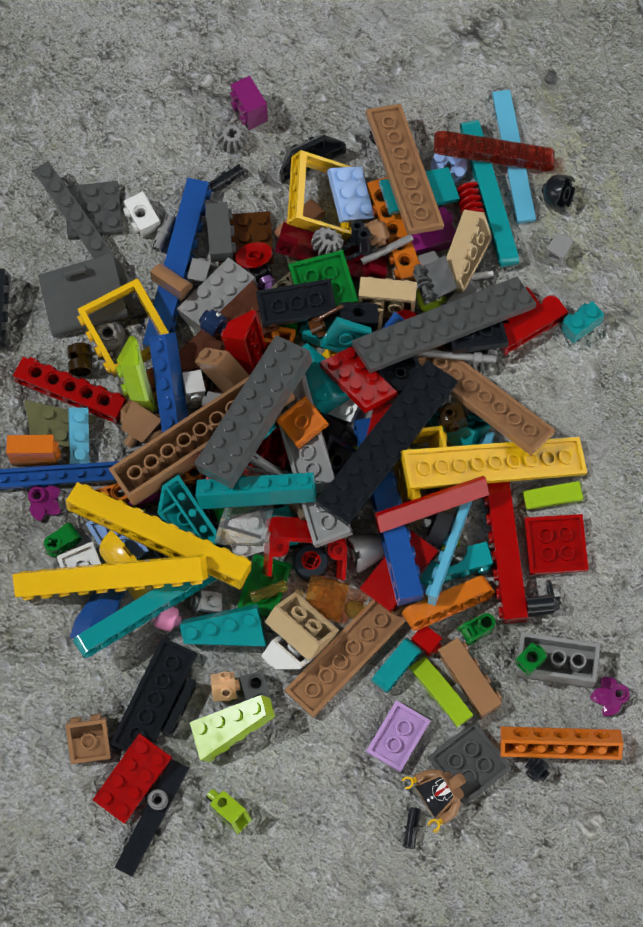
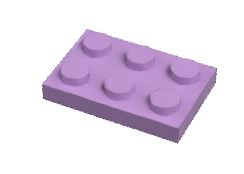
(398, 736)

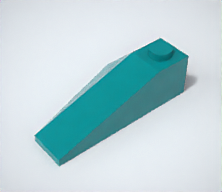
(323, 389)

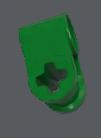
(63, 539)
(475, 628)

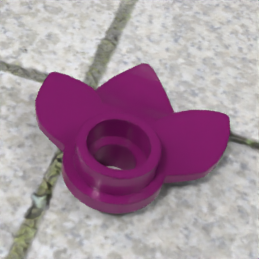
(47, 502)
(607, 696)

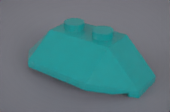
(182, 509)

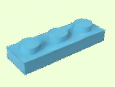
(78, 435)

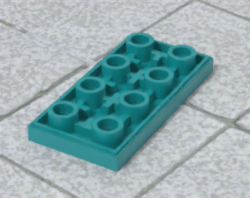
(441, 185)

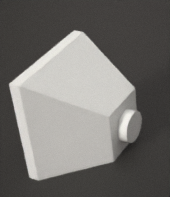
(283, 656)

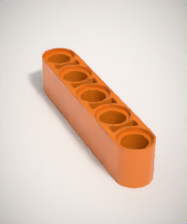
(448, 603)

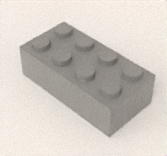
(215, 292)
(566, 660)

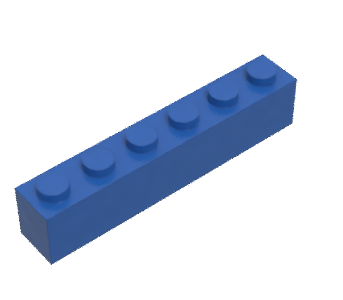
(168, 379)

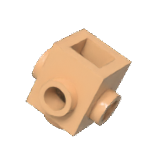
(224, 686)

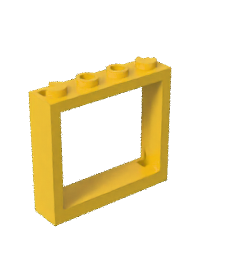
(297, 188)
(107, 299)

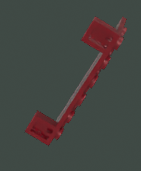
(297, 244)

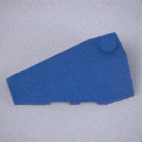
(97, 608)

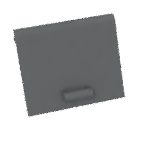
(77, 285)

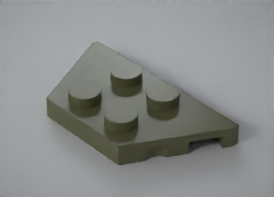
(50, 421)

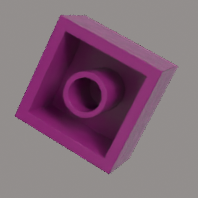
(248, 103)

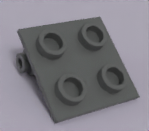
(434, 279)

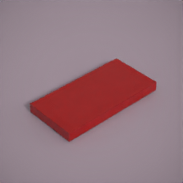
(379, 584)

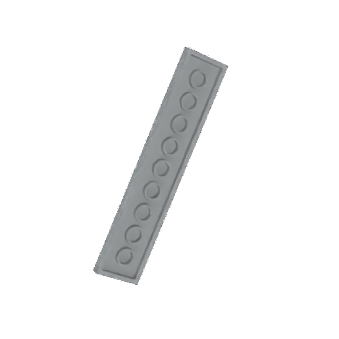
(314, 458)

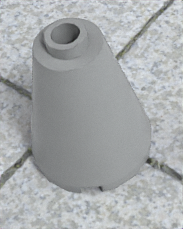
(363, 551)

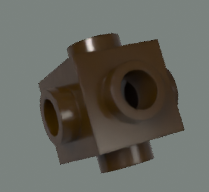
(452, 417)

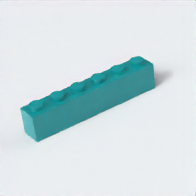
(258, 491)

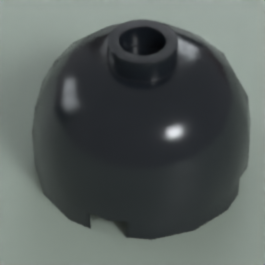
(558, 192)

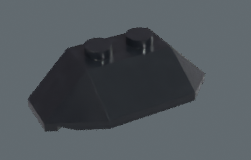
(319, 145)

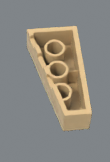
(468, 247)

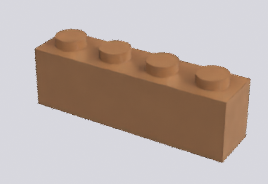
(469, 678)

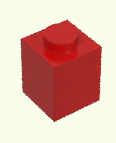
(427, 641)

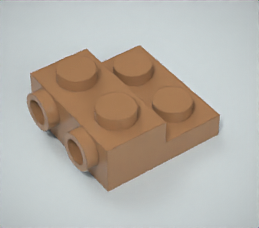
(88, 739)

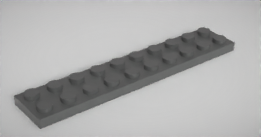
(443, 324)

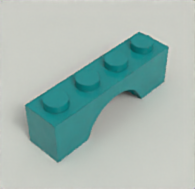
(476, 560)

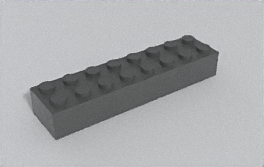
(253, 412)

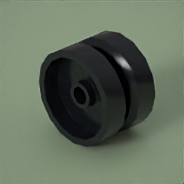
(400, 373)

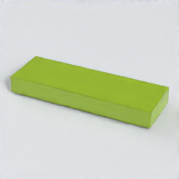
(552, 495)

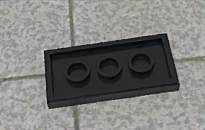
(295, 303)

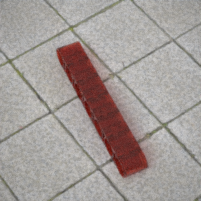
(494, 151)

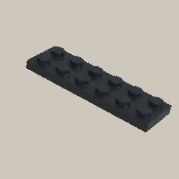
(155, 694)

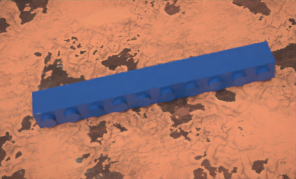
(181, 250)
(395, 541)

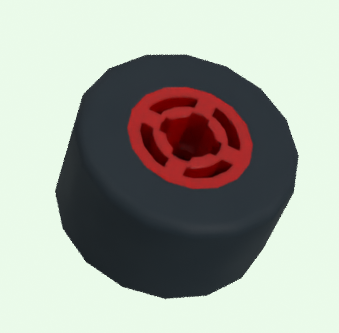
(305, 566)

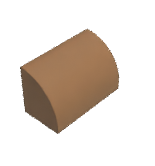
(170, 281)

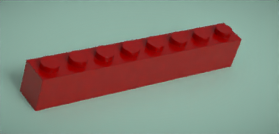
(505, 554)

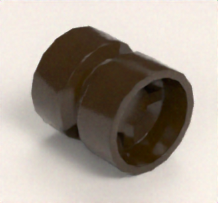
(80, 359)

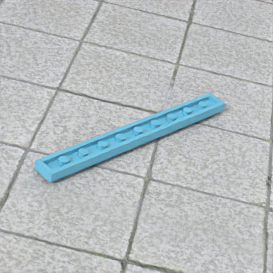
(451, 542)

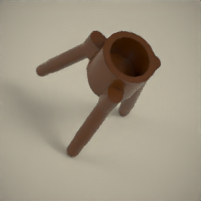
(317, 324)

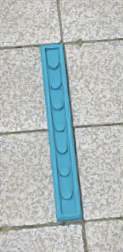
(517, 176)

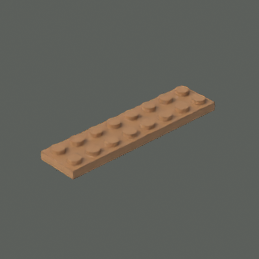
(404, 169)
(494, 404)
(345, 656)

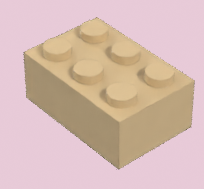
(388, 294)
(301, 626)

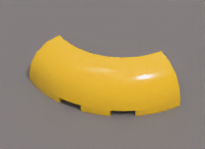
(114, 551)

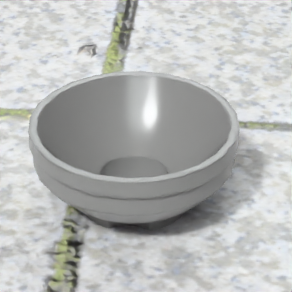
(114, 342)

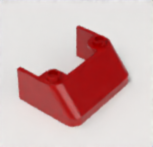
(293, 530)

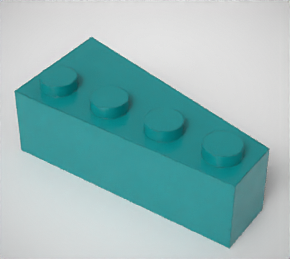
(229, 627)

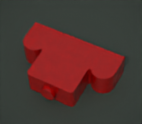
(533, 322)

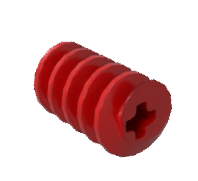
(469, 197)

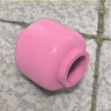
(168, 619)

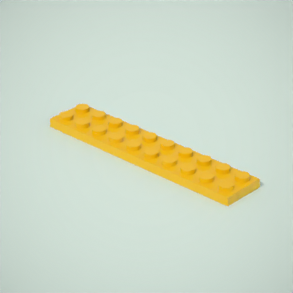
(495, 461)

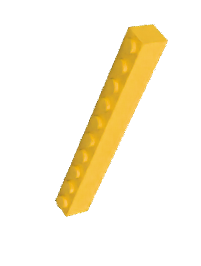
(156, 534)
(110, 576)

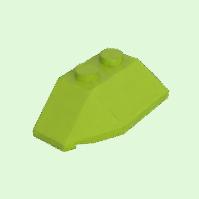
(134, 375)

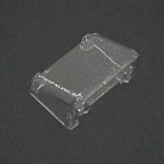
(248, 523)

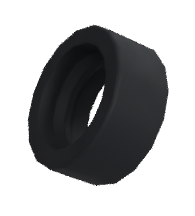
(439, 528)

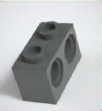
(250, 692)

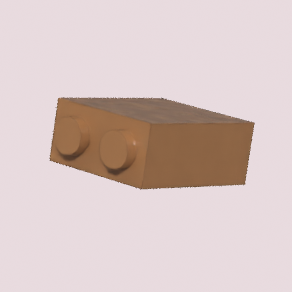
(221, 368)

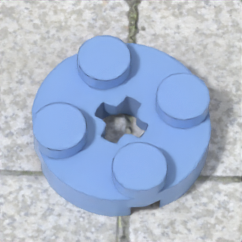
(457, 171)

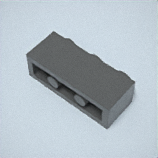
(220, 231)

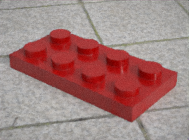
(352, 376)
(132, 778)

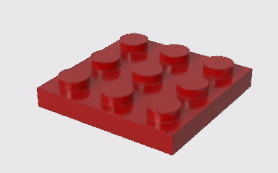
(556, 544)

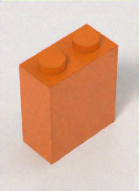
(33, 450)

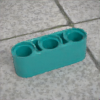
(396, 665)

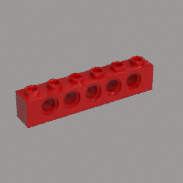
(24, 376)

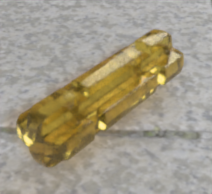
(268, 591)

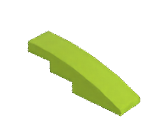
(441, 691)

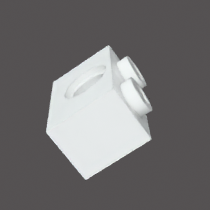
(140, 205)
(193, 388)

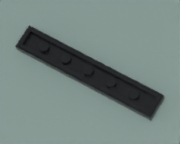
(151, 820)

